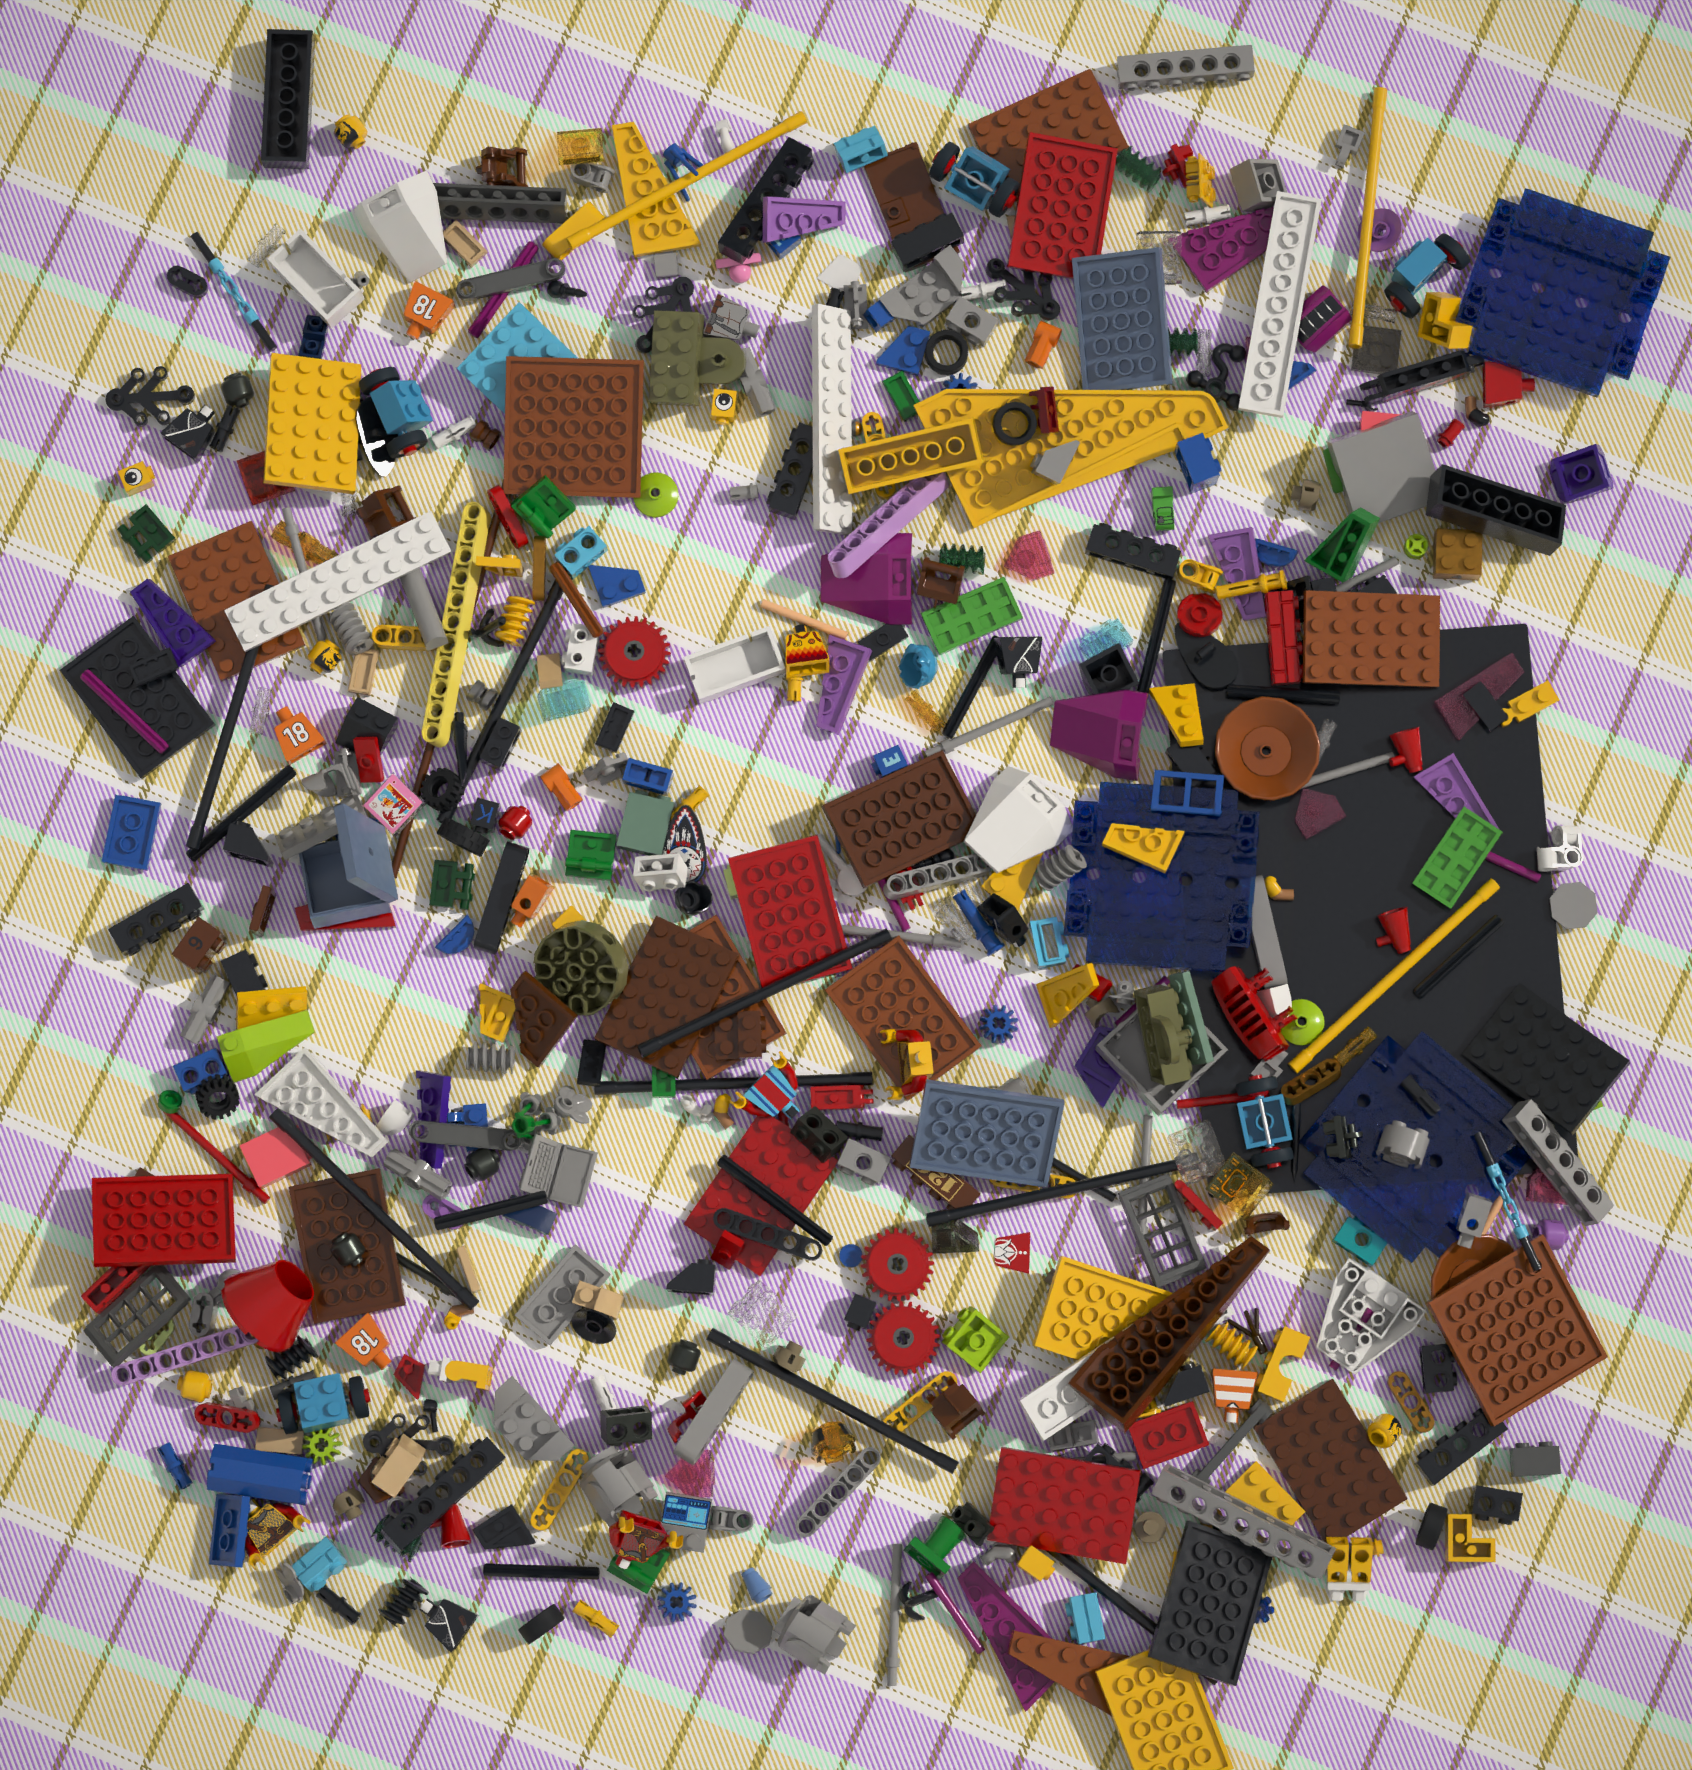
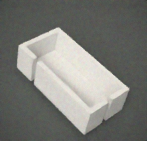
(316, 278)
(734, 665)

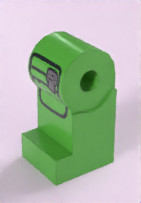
(1163, 508)

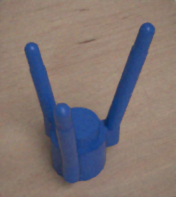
(677, 156)

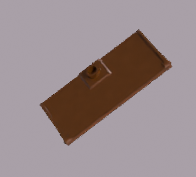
(904, 191)

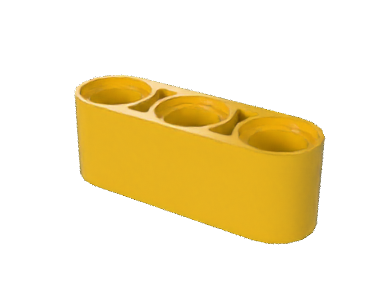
(585, 217)
(393, 641)

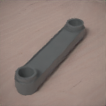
(510, 279)
(464, 1135)
(1258, 1413)

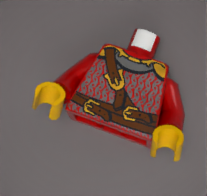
(639, 1538)

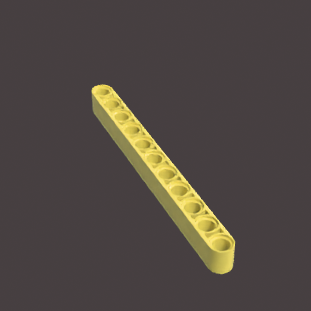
(459, 634)

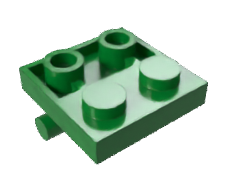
(543, 506)
(590, 855)
(640, 1574)

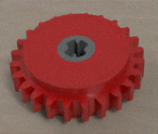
(649, 645)
(881, 1258)
(918, 1346)

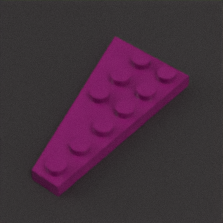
(1225, 246)
(998, 1618)

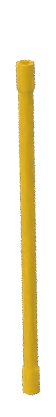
(585, 235)
(1356, 327)
(1395, 974)

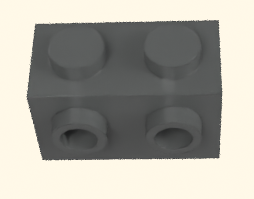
(1535, 1460)

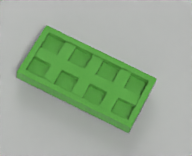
(972, 617)
(1457, 857)

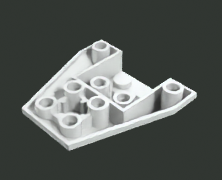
(406, 225)
(1017, 821)
(1354, 1291)

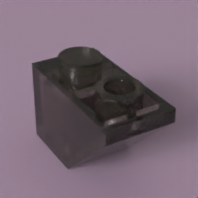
(954, 1238)

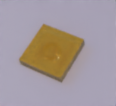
(580, 146)

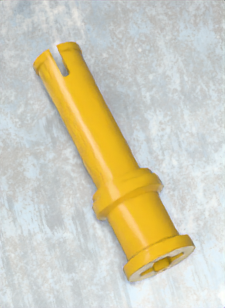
(1263, 583)

